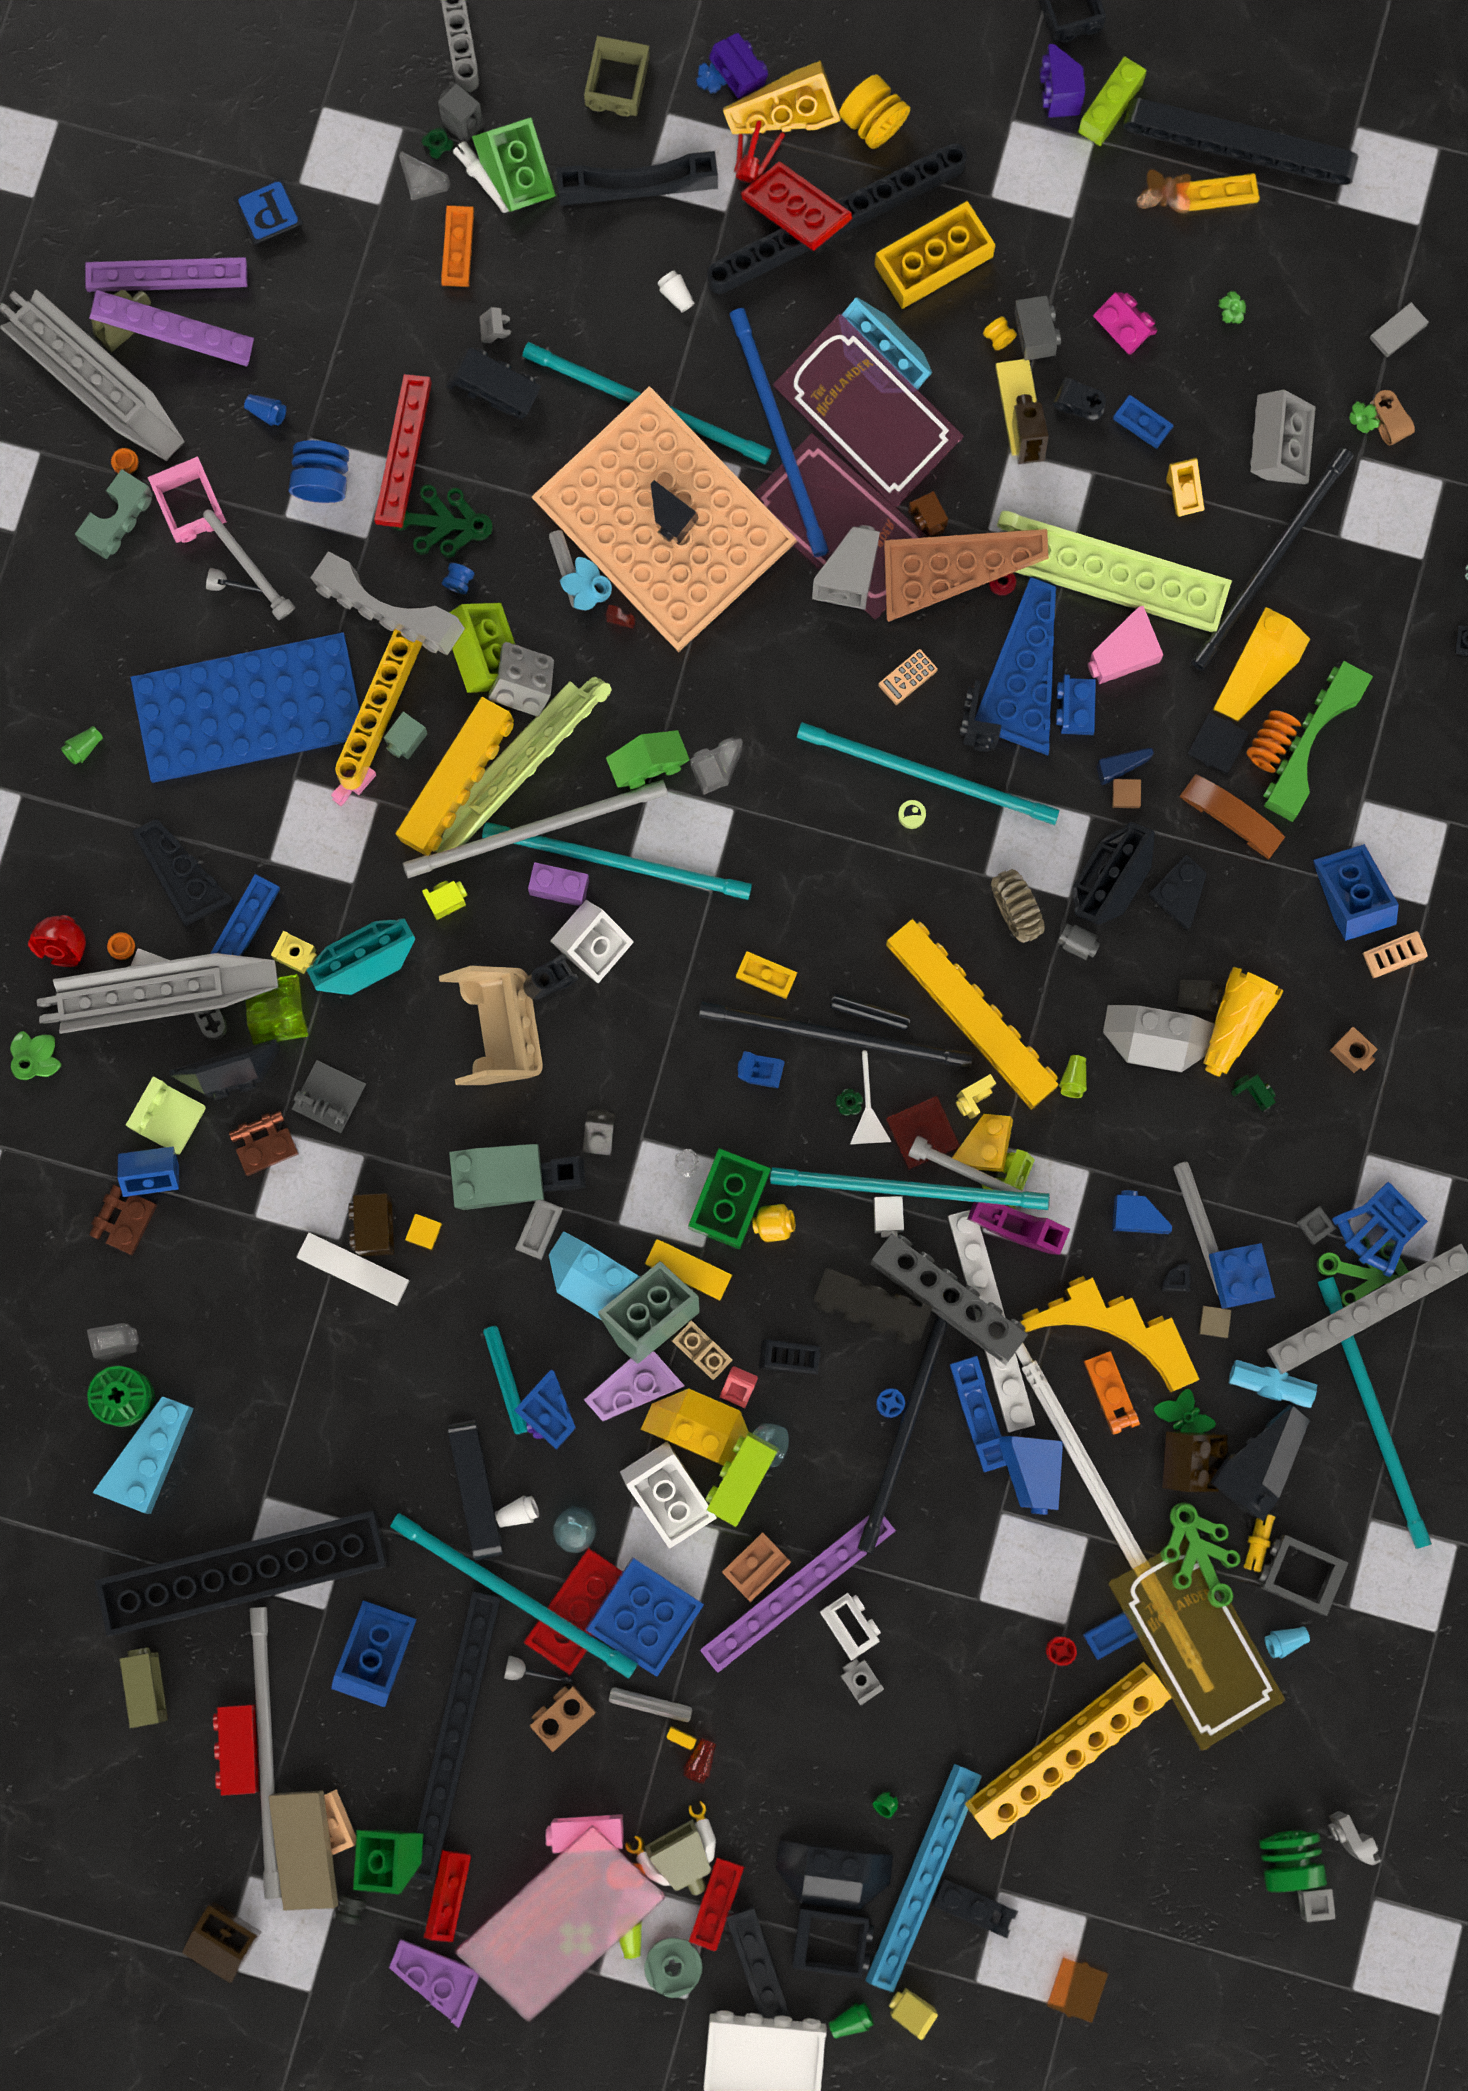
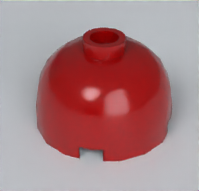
(58, 939)

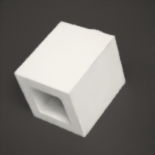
(888, 1215)

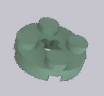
(662, 1980)

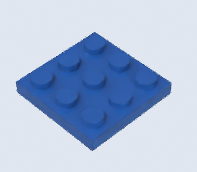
(644, 1616)

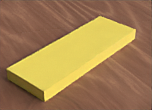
(1014, 380)

